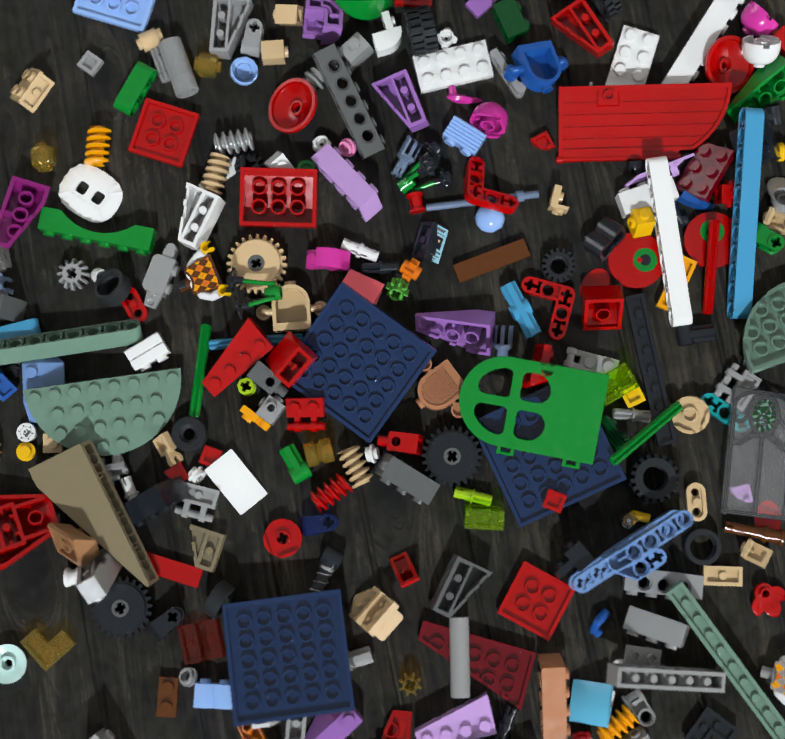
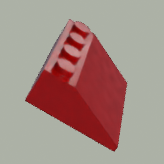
(278, 197)

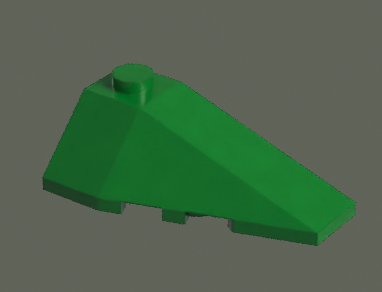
(763, 88)

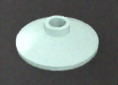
(12, 673)

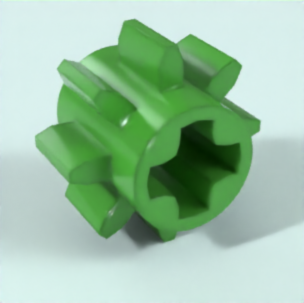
(397, 289)

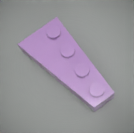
(348, 181)
(466, 721)

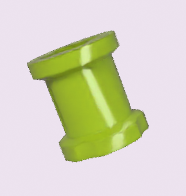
(245, 381)

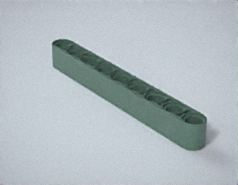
(70, 341)

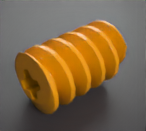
(96, 145)
(617, 724)

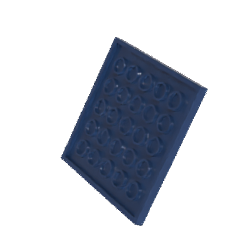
(362, 362)
(530, 475)
(287, 657)

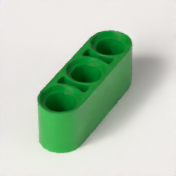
(135, 88)

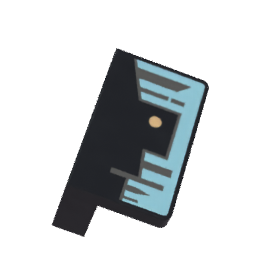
(430, 242)

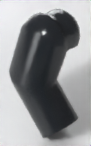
(682, 220)

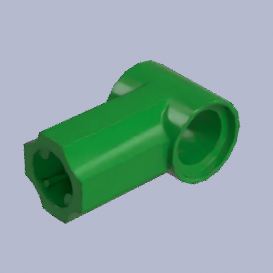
(296, 466)

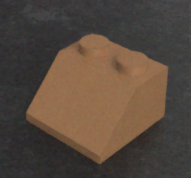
(74, 543)

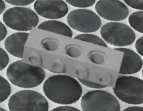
(692, 581)

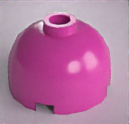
(756, 20)
(490, 119)

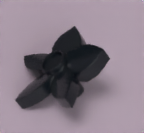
(16, 368)

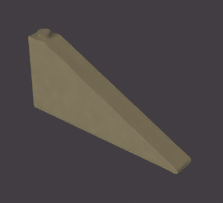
(85, 492)

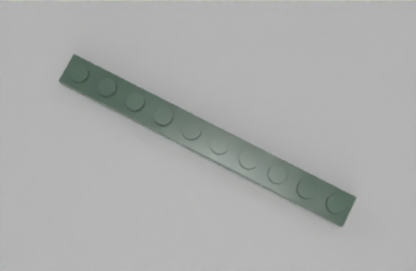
(727, 660)

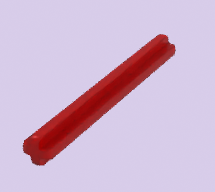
(711, 266)

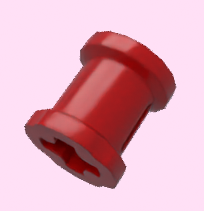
(415, 202)

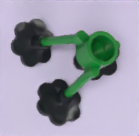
(250, 304)

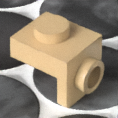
(774, 220)
(755, 553)

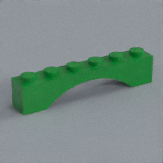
(135, 238)

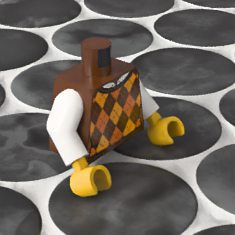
(203, 276)

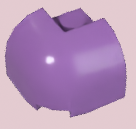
(322, 21)

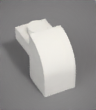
(389, 39)

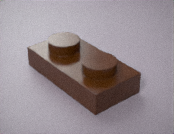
(167, 696)

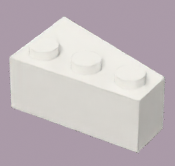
(199, 216)

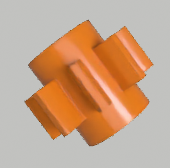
(410, 269)

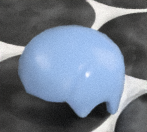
(243, 71)
(489, 220)

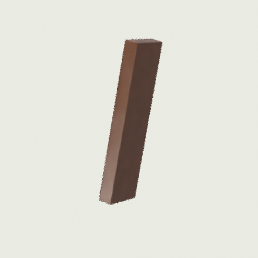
(491, 260)

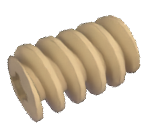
(215, 173)
(355, 466)

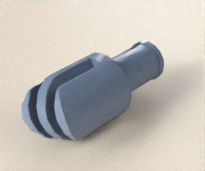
(406, 156)
(502, 348)

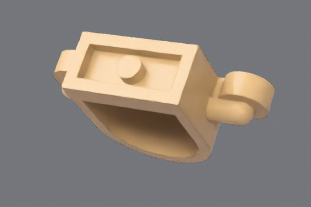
(292, 312)

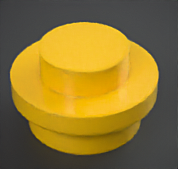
(26, 451)

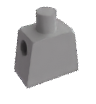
(355, 51)

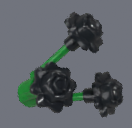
(427, 166)

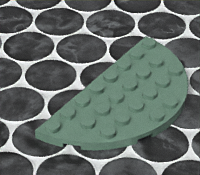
(766, 332)
(110, 411)

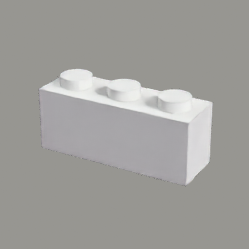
(637, 198)

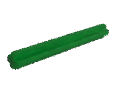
(200, 370)
(645, 433)

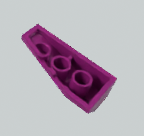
(19, 208)

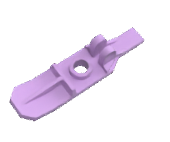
(672, 168)

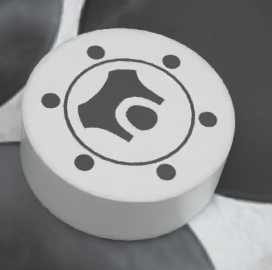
(26, 432)

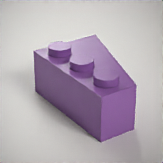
(402, 98)

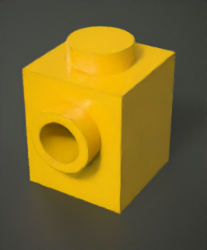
(641, 222)

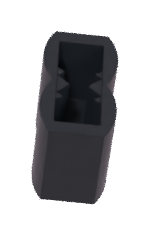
(604, 238)

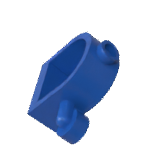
(536, 66)

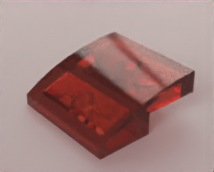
(201, 641)

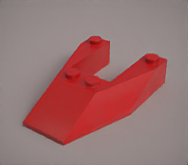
(23, 525)

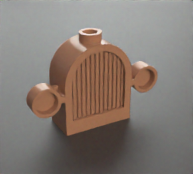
(440, 388)

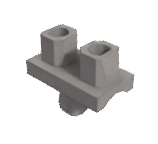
(117, 467)

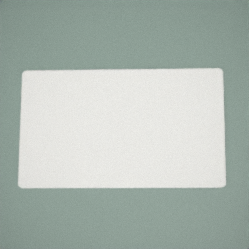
(235, 482)

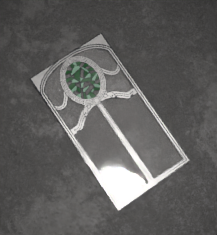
(755, 455)

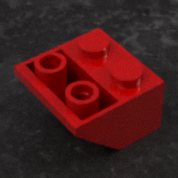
(290, 359)

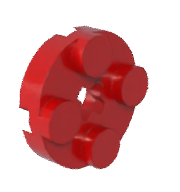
(273, 532)

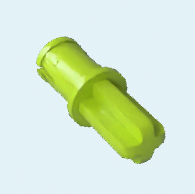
(472, 496)

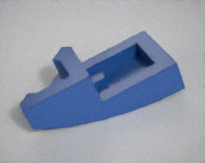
(691, 201)

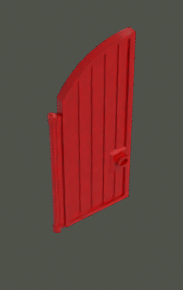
(637, 120)

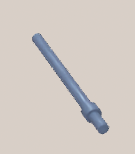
(520, 195)

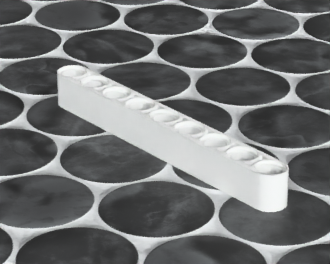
(668, 241)

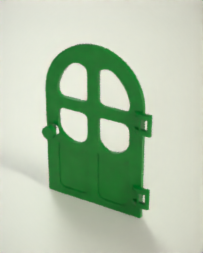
(569, 414)

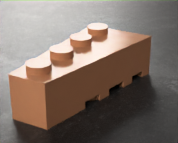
(553, 696)

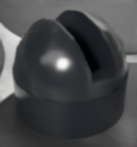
(634, 166)

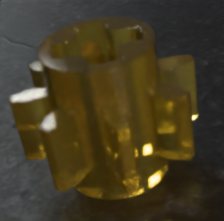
(404, 681)

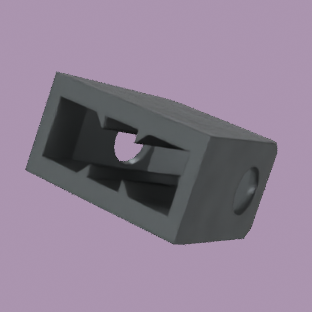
(260, 373)

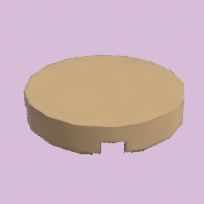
(693, 416)

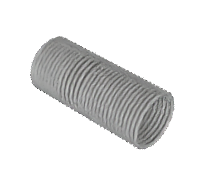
(178, 64)

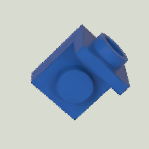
(7, 387)

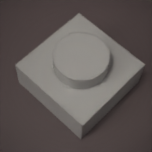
(90, 63)

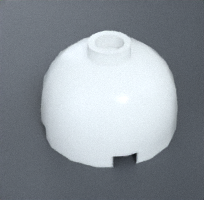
(760, 50)

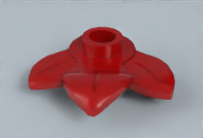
(769, 601)

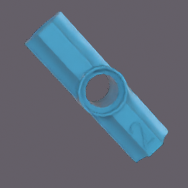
(520, 309)

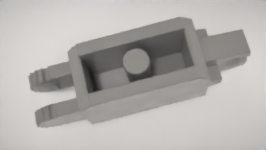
(160, 276)

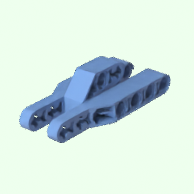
(641, 546)

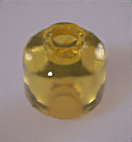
(207, 65)
(43, 157)

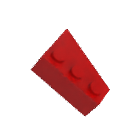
(583, 27)

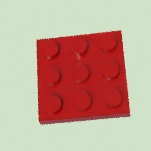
(164, 132)
(536, 600)

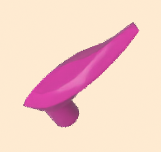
(462, 99)

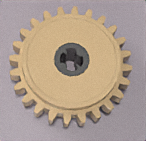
(255, 251)

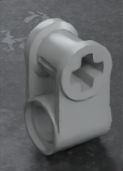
(252, 40)
(637, 704)

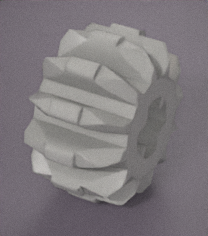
(76, 267)

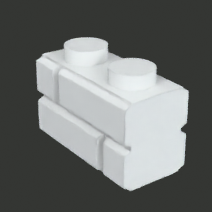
(147, 352)

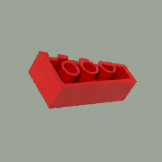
(242, 352)

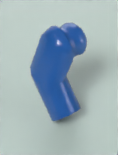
(598, 621)

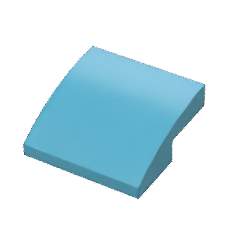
(590, 703)

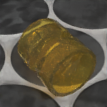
(319, 452)

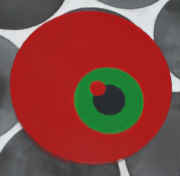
(696, 237)
(635, 262)

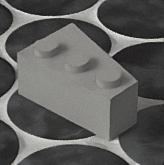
(656, 628)

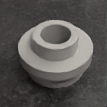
(188, 676)

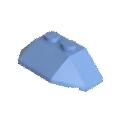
(41, 374)

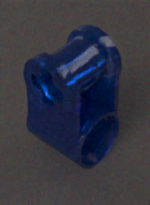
(316, 524)

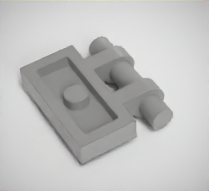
(744, 380)
(202, 497)

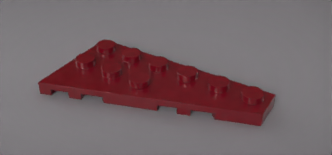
(492, 663)

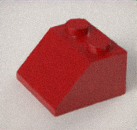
(602, 307)

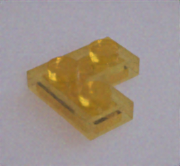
(47, 652)

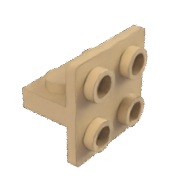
(31, 89)

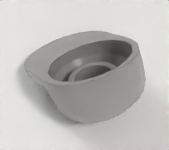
(776, 190)

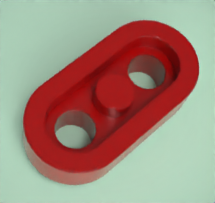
(135, 304)

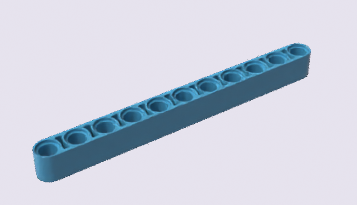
(745, 212)

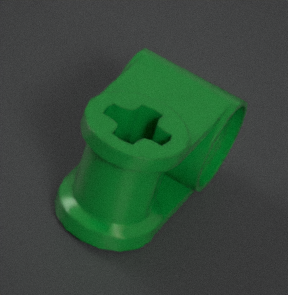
(765, 238)

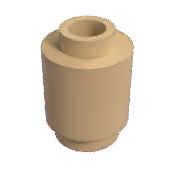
(149, 39)

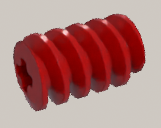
(330, 492)

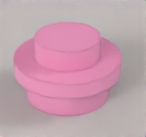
(347, 147)

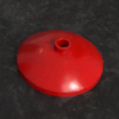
(735, 69)
(292, 105)

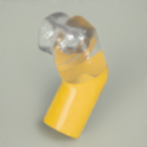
(633, 517)

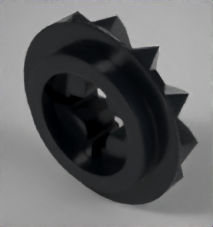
(252, 158)

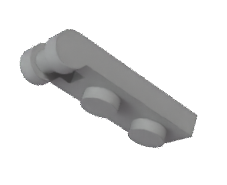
(499, 61)
(589, 361)

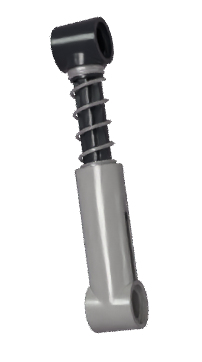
(329, 563)

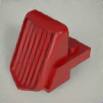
(542, 354)

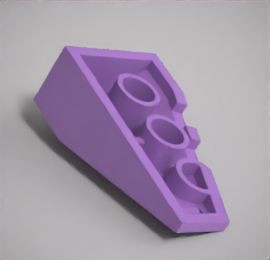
(463, 328)
(334, 725)

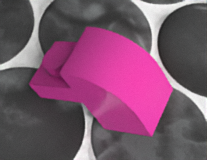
(328, 258)

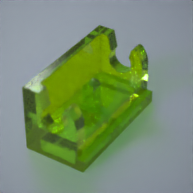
(620, 383)
(484, 517)

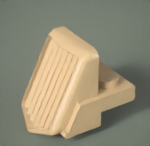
(375, 613)

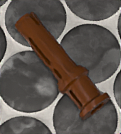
(763, 534)

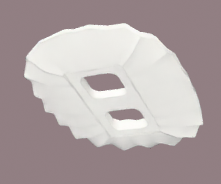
(97, 181)

